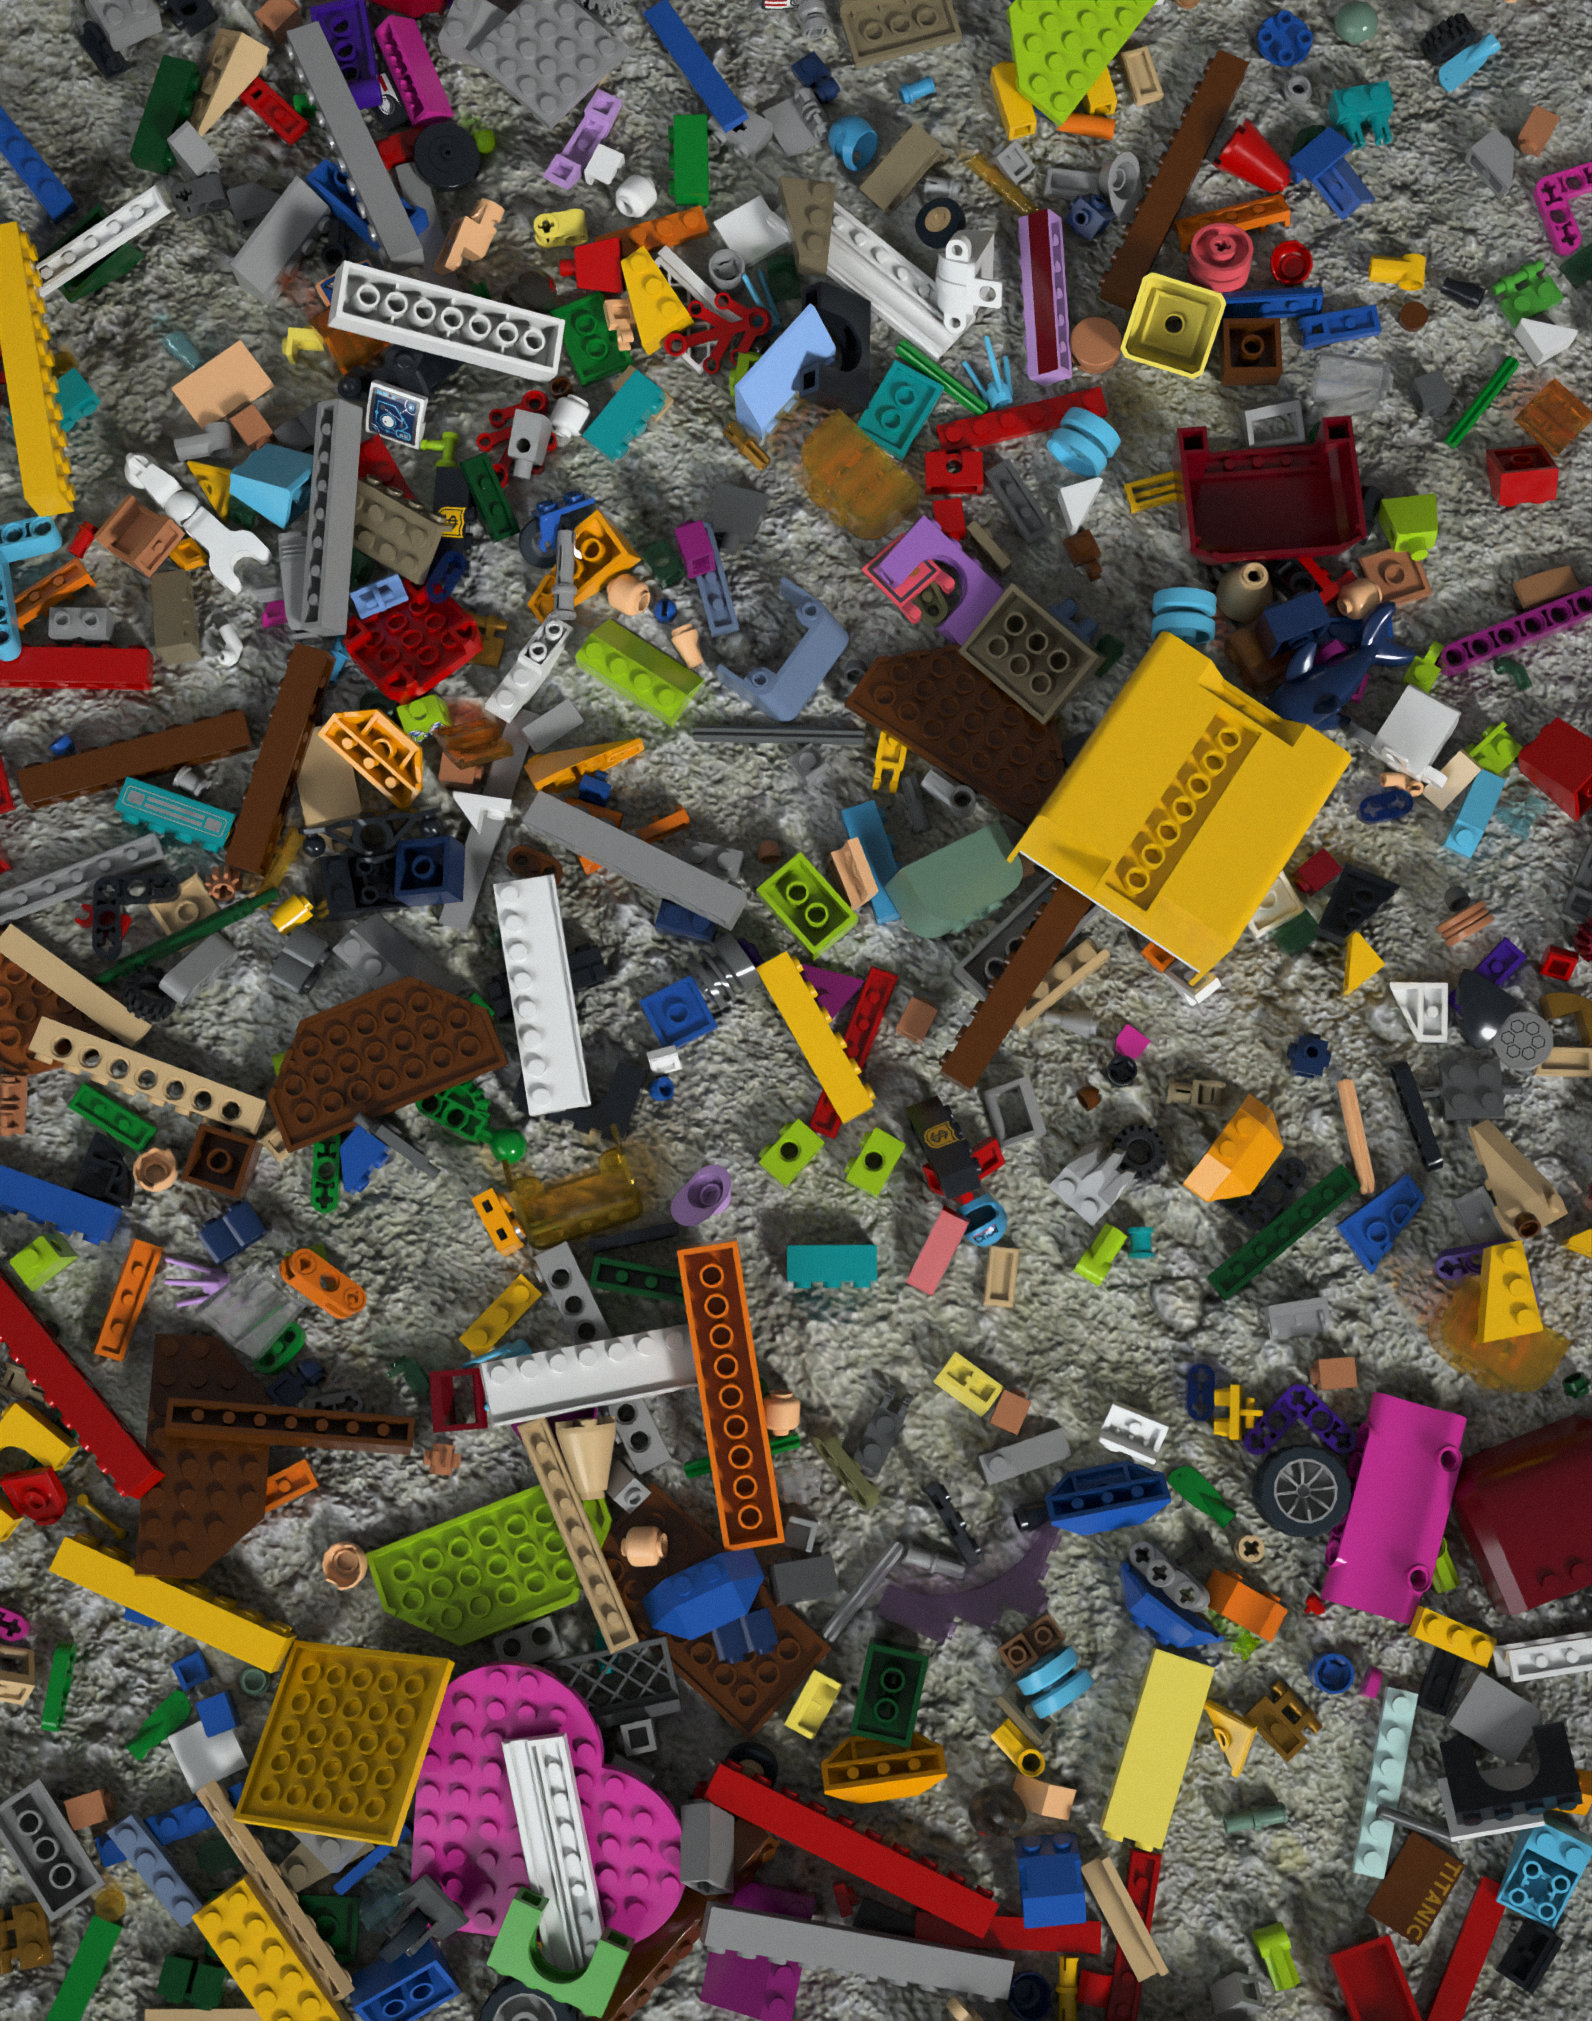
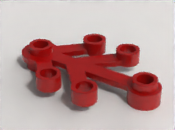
(723, 331)
(505, 434)

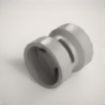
(814, 22)

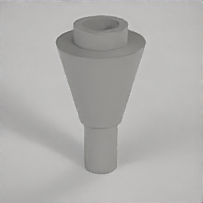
(1081, 1023)

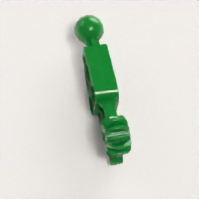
(467, 1097)

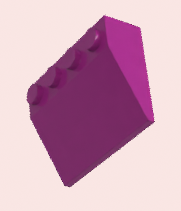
(756, 1985)

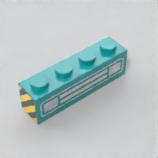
(175, 814)

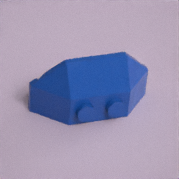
(1106, 1498)
(705, 1594)
(1154, 1609)

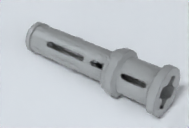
(564, 589)

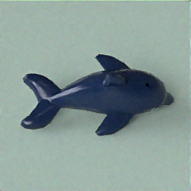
(1320, 691)

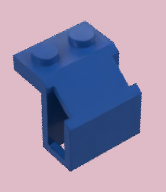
(1050, 1880)

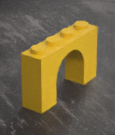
(1018, 112)
(33, 1432)

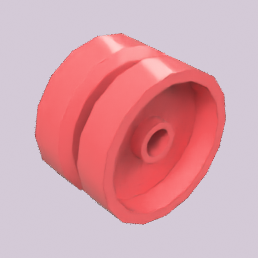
(1220, 258)

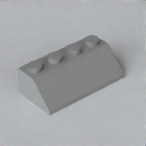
(281, 242)
(385, 956)
(47, 1850)

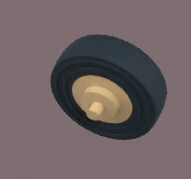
(939, 222)
(755, 1759)

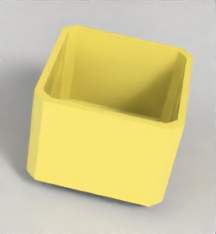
(1178, 352)

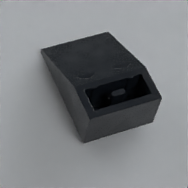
(351, 888)

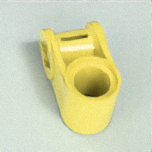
(564, 228)

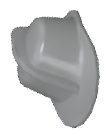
(1122, 184)

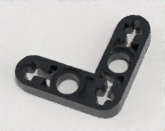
(121, 897)
(1260, 1201)

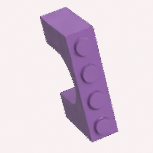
(927, 542)

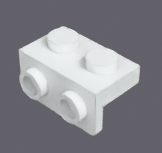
(1133, 1432)

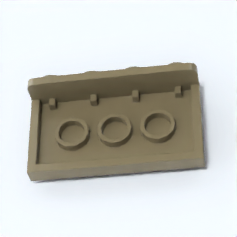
(896, 28)
(396, 529)

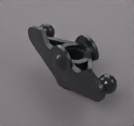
(402, 368)
(373, 853)

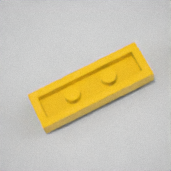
(500, 1316)
(1452, 1636)

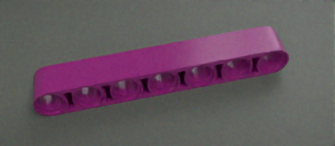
(1516, 632)

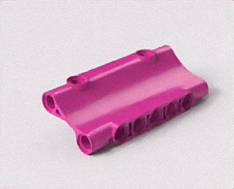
(1394, 1508)

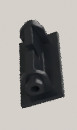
(107, 62)

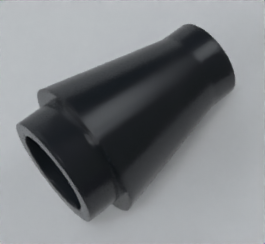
(1463, 292)
(1030, 1516)

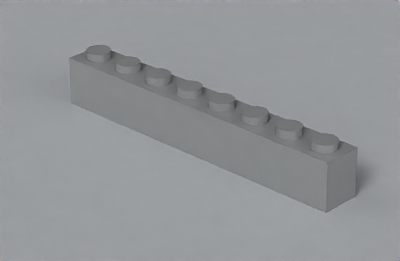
(331, 518)
(635, 859)

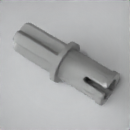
(935, 1562)

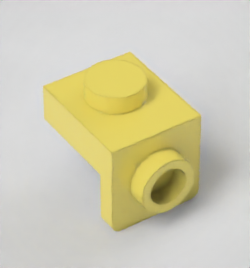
(300, 339)

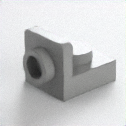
(1011, 161)
(810, 766)

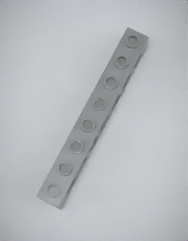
(562, 1258)

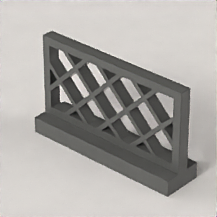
(632, 1708)

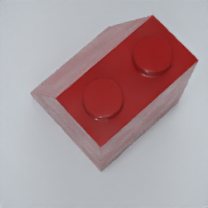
(1561, 766)

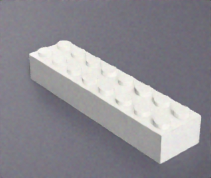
(445, 322)

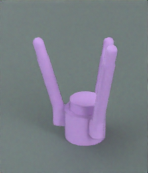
(210, 1284)

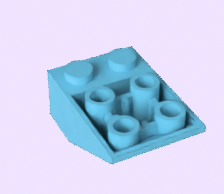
(1544, 1870)

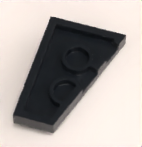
(1353, 903)
(954, 1523)

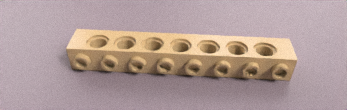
(51, 1033)

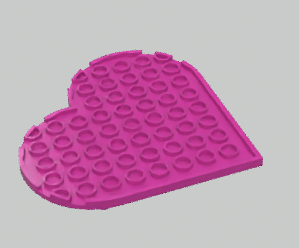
(468, 1818)

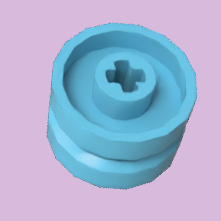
(1083, 442)
(1184, 614)
(1057, 1685)

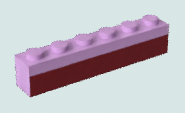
(1044, 297)

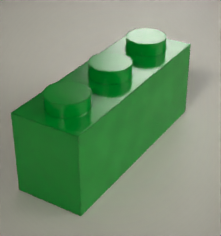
(689, 160)

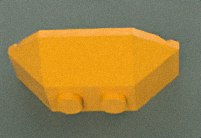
(378, 752)
(1238, 1154)
(877, 1771)

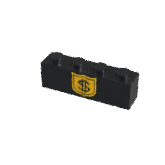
(454, 501)
(943, 1147)

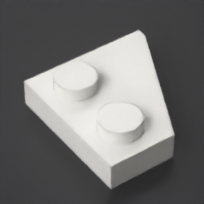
(1424, 1009)

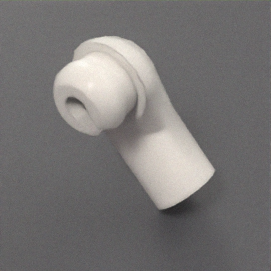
(233, 646)

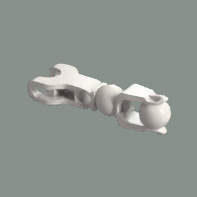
(186, 511)

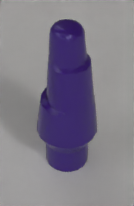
(752, 952)

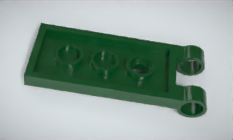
(335, 1921)

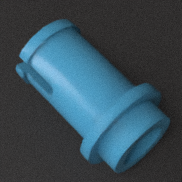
(916, 90)

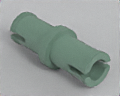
(1254, 1818)

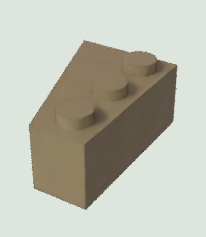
(902, 168)
(809, 221)
(174, 617)
(303, 1868)

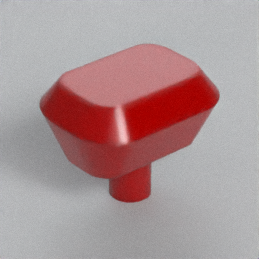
(1314, 1604)

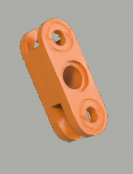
(341, 1296)

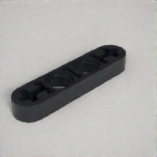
(1416, 1115)

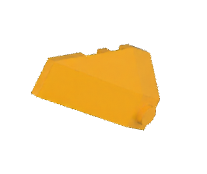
(566, 768)

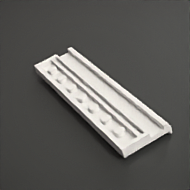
(886, 278)
(542, 995)
(588, 1375)
(555, 1847)

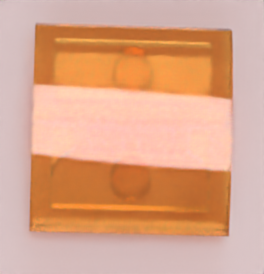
(1555, 417)
(473, 743)

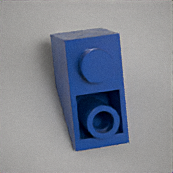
(359, 1158)

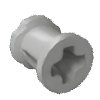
(192, 783)

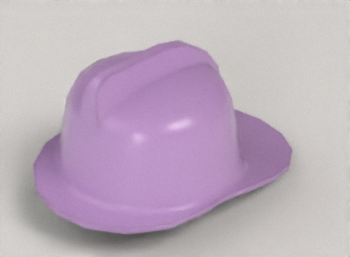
(702, 1196)

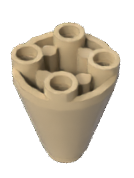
(1245, 592)
(588, 1453)

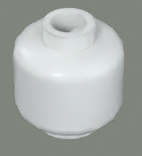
(636, 196)
(570, 416)

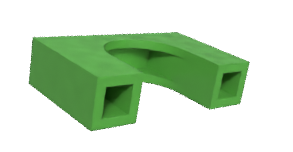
(519, 1957)

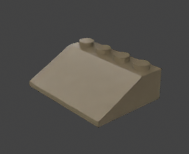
(1031, 653)

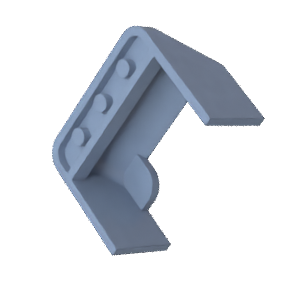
(788, 691)

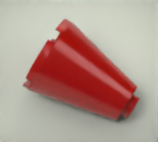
(1253, 159)

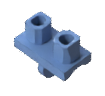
(379, 595)
(1067, 610)

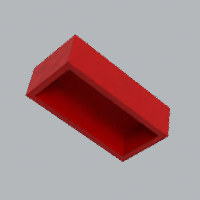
(1373, 1981)

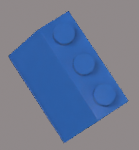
(405, 1986)

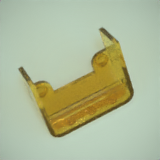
(577, 1205)

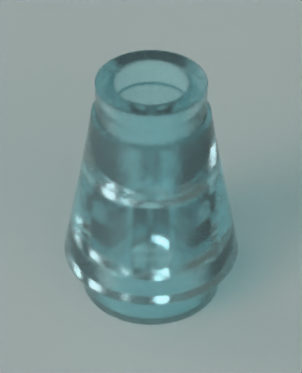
(183, 350)

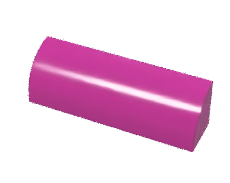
(413, 71)

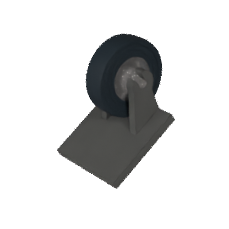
(432, 1907)

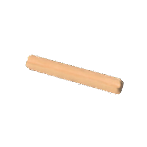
(1356, 1136)

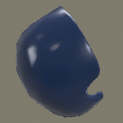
(1029, 1996)

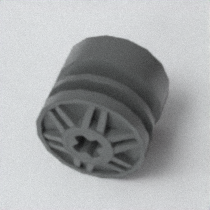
(723, 970)

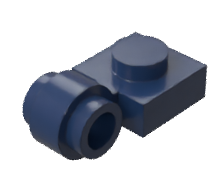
(813, 73)
(289, 1390)

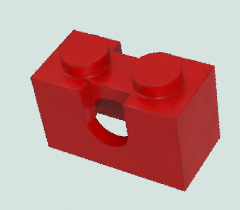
(942, 482)

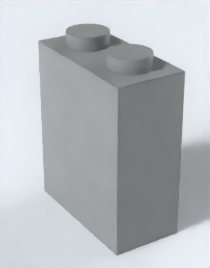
(1494, 1717)
(707, 1848)

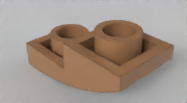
(1545, 586)
(1031, 1643)

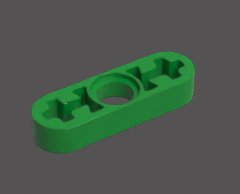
(336, 1178)
(59, 1686)

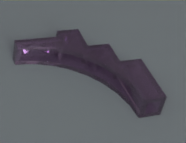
(1017, 1588)

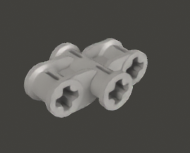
(1174, 1579)

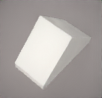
(1543, 339)
(1076, 502)

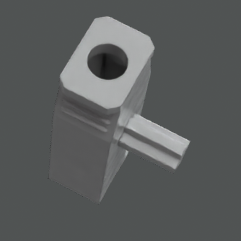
(292, 563)

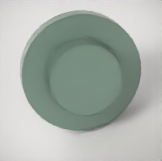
(255, 1681)

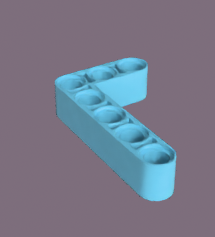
(17, 542)

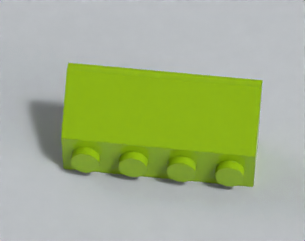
(638, 671)

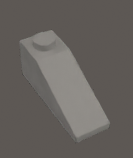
(1024, 1456)

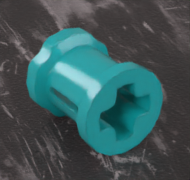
(1140, 1242)

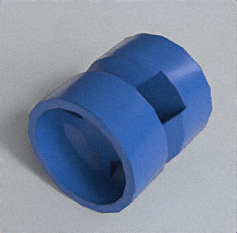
(1330, 1672)

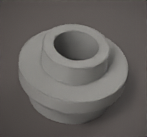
(1300, 83)

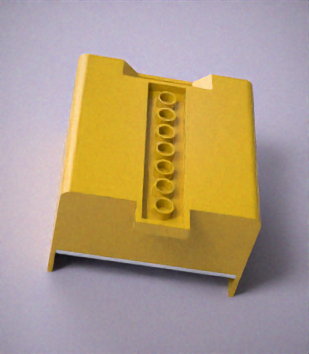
(1183, 805)

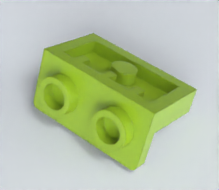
(1495, 750)

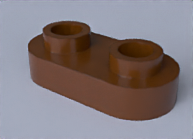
(536, 865)

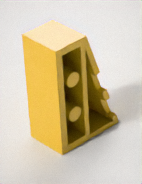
(653, 301)
(1507, 1295)

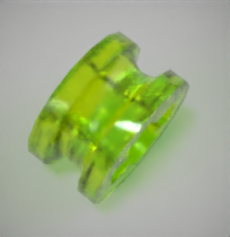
(1245, 1645)

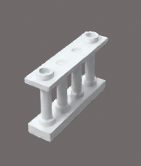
(1544, 1657)

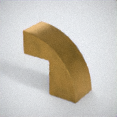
(1565, 1004)

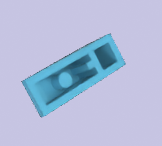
(1473, 814)

